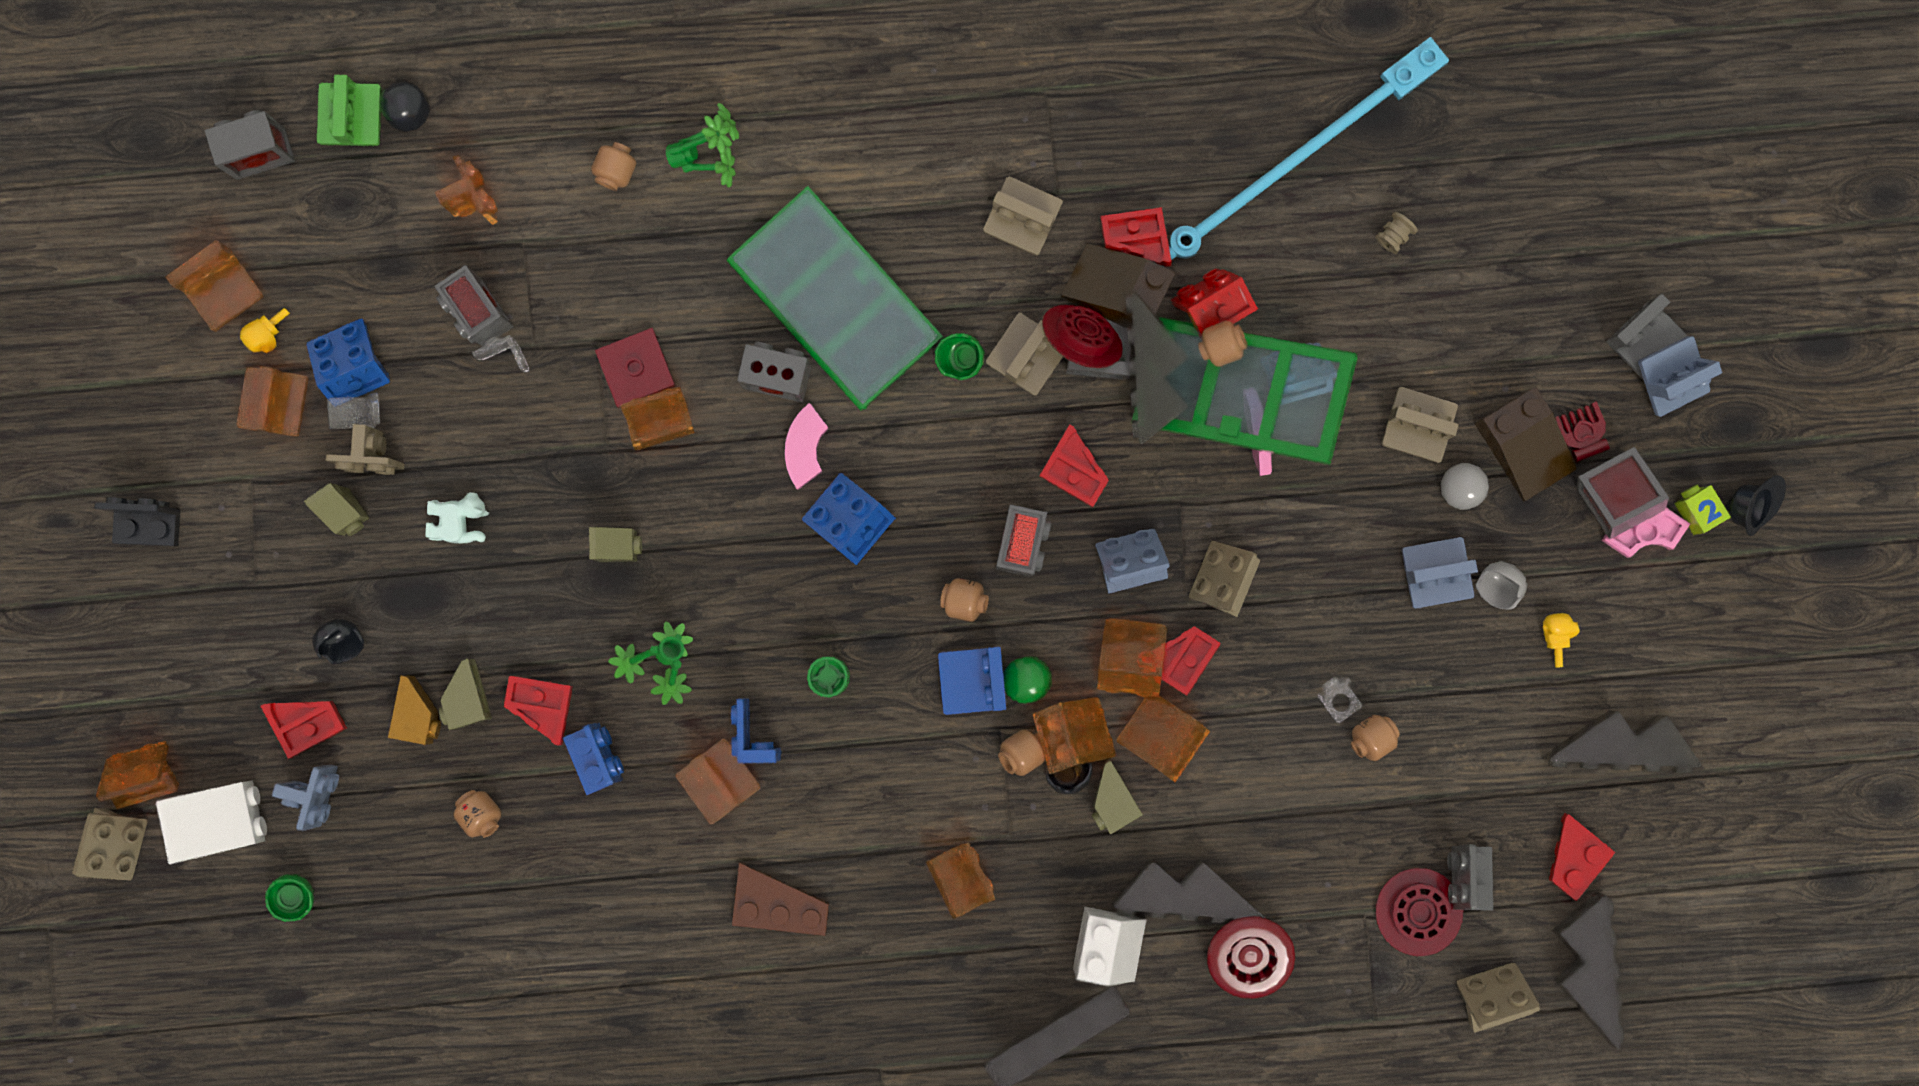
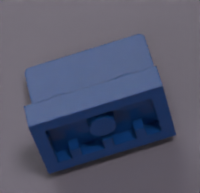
(346, 362)
(848, 518)
(972, 681)
(760, 751)
(593, 757)

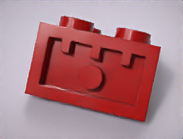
(1215, 300)

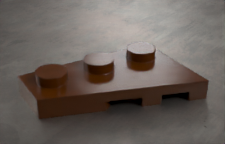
(773, 905)

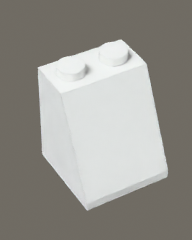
(211, 821)
(1108, 947)

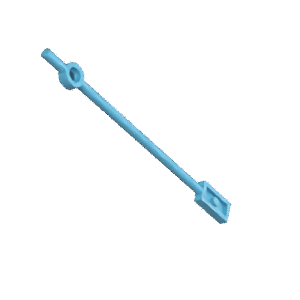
(1398, 79)

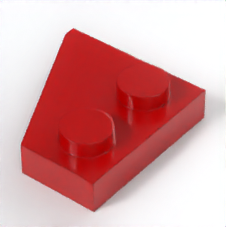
(1138, 234)
(1074, 469)
(1187, 659)
(540, 705)
(303, 724)
(1578, 858)

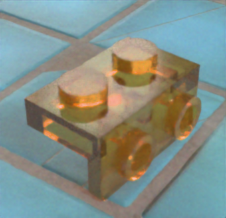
(658, 418)
(961, 879)

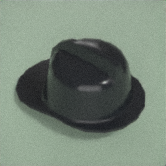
(1756, 504)

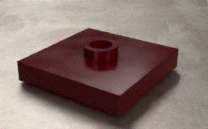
(635, 367)

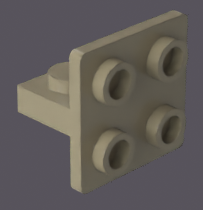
(1022, 216)
(1025, 355)
(1420, 424)
(366, 452)
(1225, 577)
(109, 845)
(1497, 997)

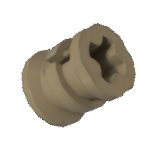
(1396, 233)

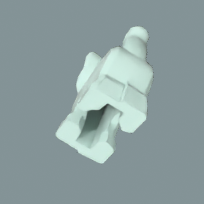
(453, 519)

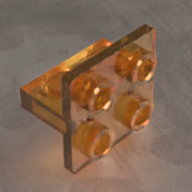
(467, 194)
(272, 401)
(137, 776)
(717, 781)

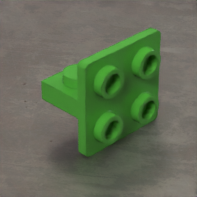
(348, 113)

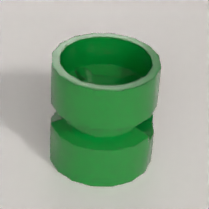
(828, 676)

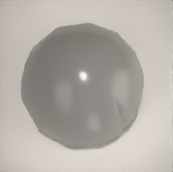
(1464, 486)
(1502, 585)

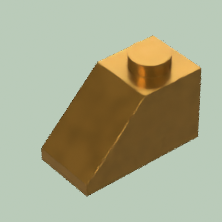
(414, 714)

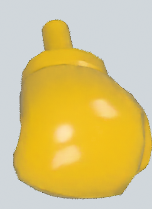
(260, 333)
(1558, 631)

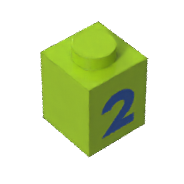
(1701, 509)

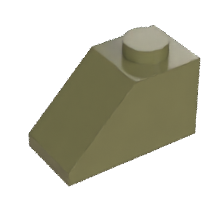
(338, 509)
(614, 544)
(464, 698)
(1113, 801)

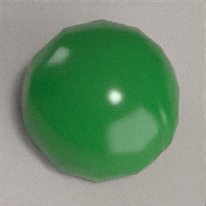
(959, 356)
(1027, 679)
(289, 898)

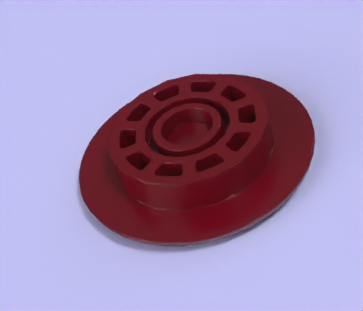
(1082, 336)
(1418, 912)
(1249, 951)

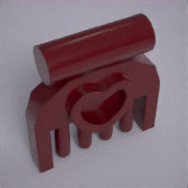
(1585, 434)

